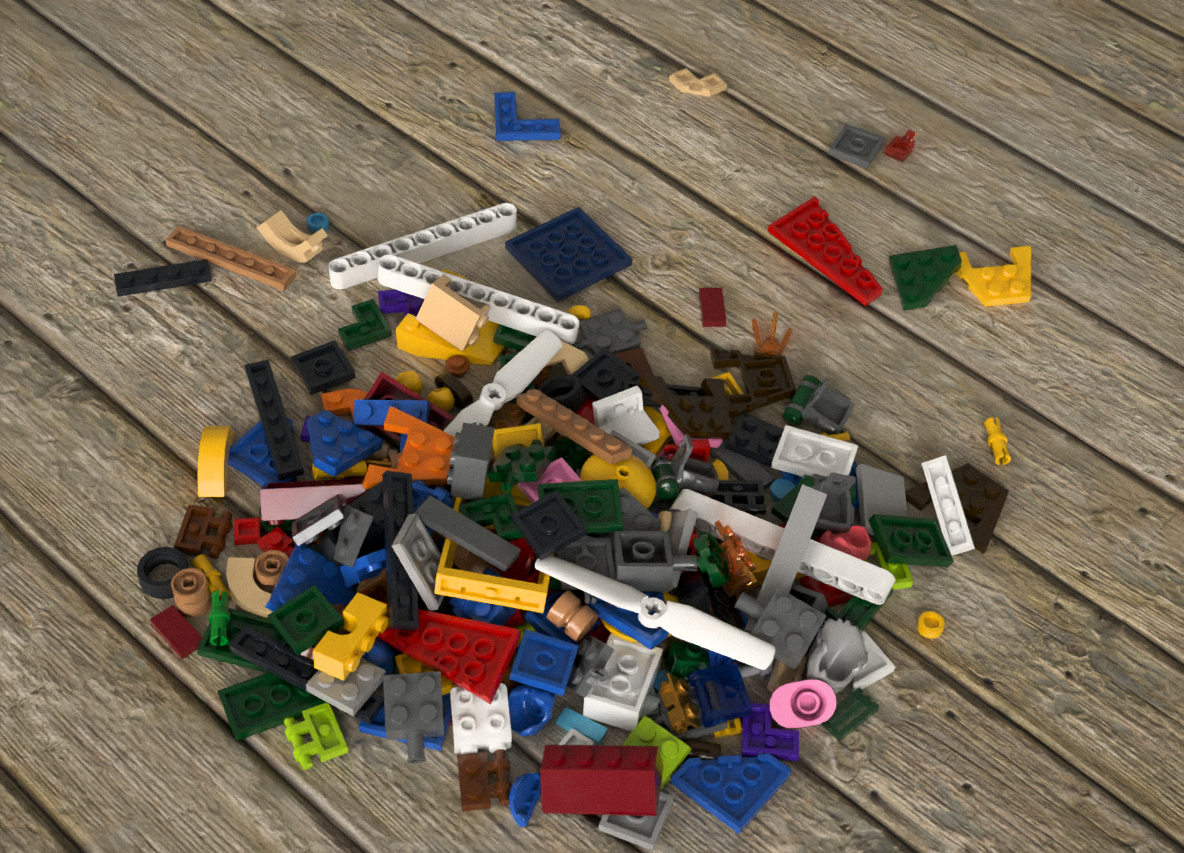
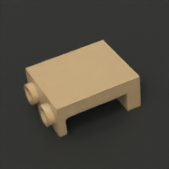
(452, 315)

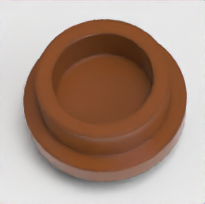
(457, 365)

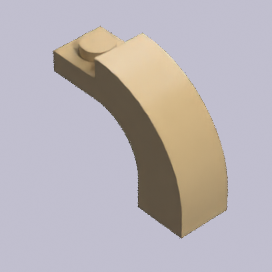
(289, 240)
(243, 588)

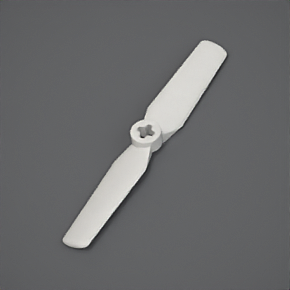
(509, 381)
(674, 617)

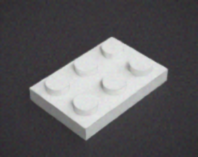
(813, 454)

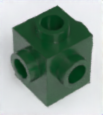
(685, 659)

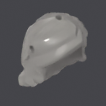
(836, 654)

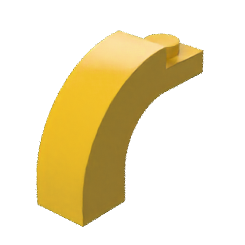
(213, 460)

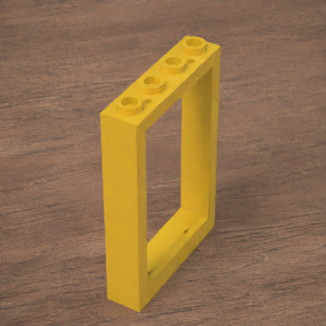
(487, 587)

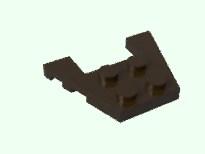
(763, 375)
(694, 415)
(980, 499)

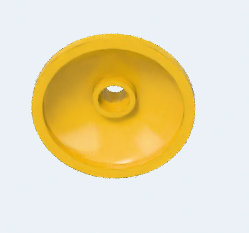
(637, 479)

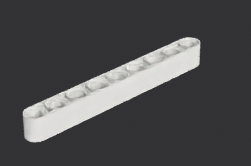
(425, 244)
(504, 307)
(763, 539)

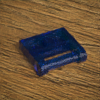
(729, 691)

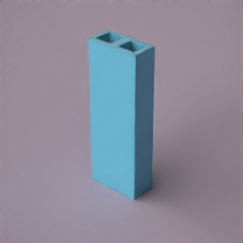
(571, 719)

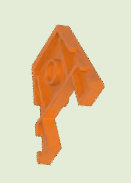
(424, 453)

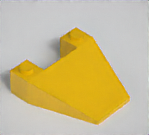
(423, 342)

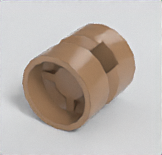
(269, 568)
(191, 592)
(574, 617)

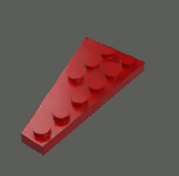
(825, 247)
(461, 648)

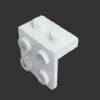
(625, 415)
(478, 723)

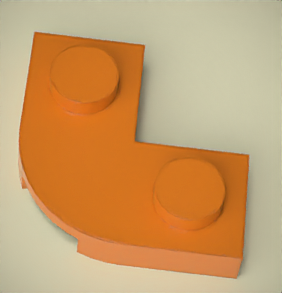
(342, 402)

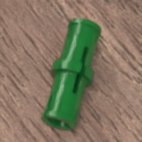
(219, 618)

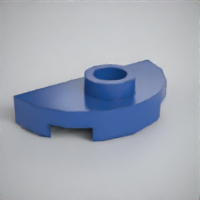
(524, 796)

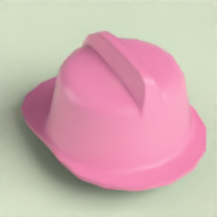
(802, 703)

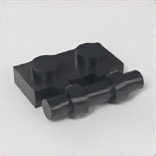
(746, 495)

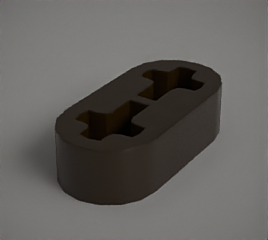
(460, 392)

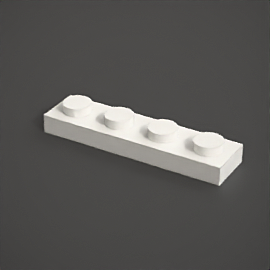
(948, 505)

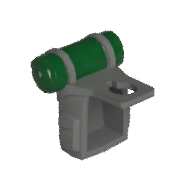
(818, 405)
(683, 473)
(837, 510)

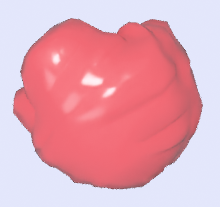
(854, 543)

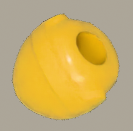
(410, 380)
(442, 398)

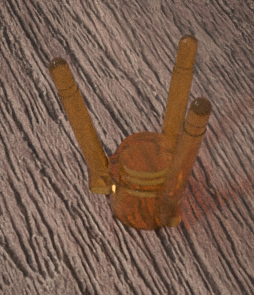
(771, 344)

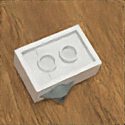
(628, 688)

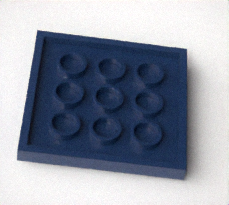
(568, 254)

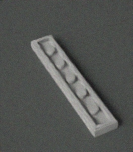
(791, 546)

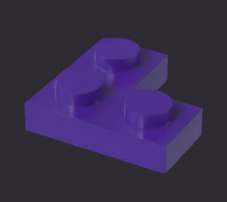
(397, 301)
(761, 739)

